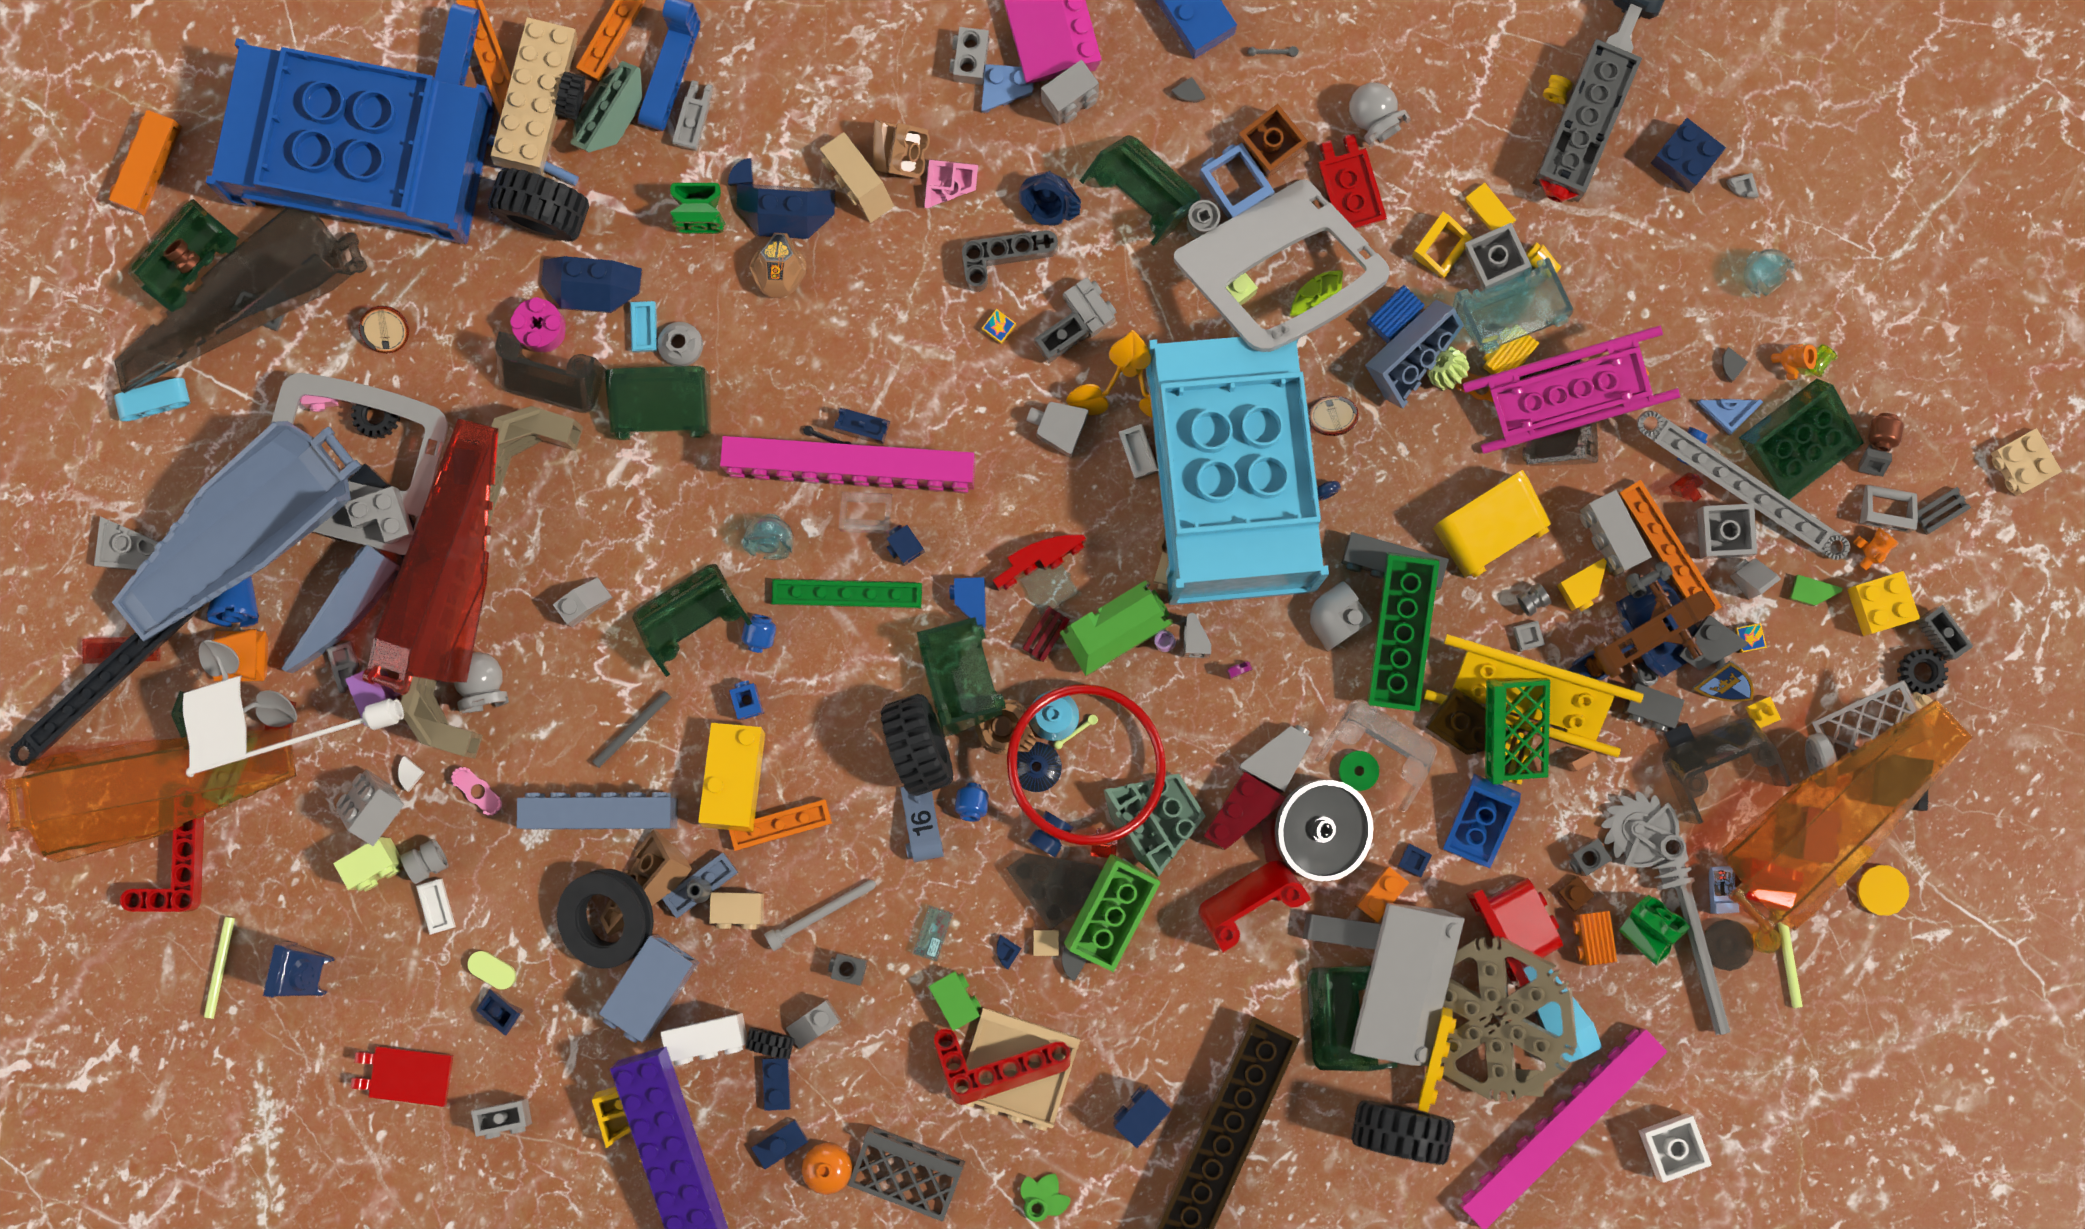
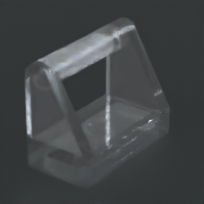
(865, 526)

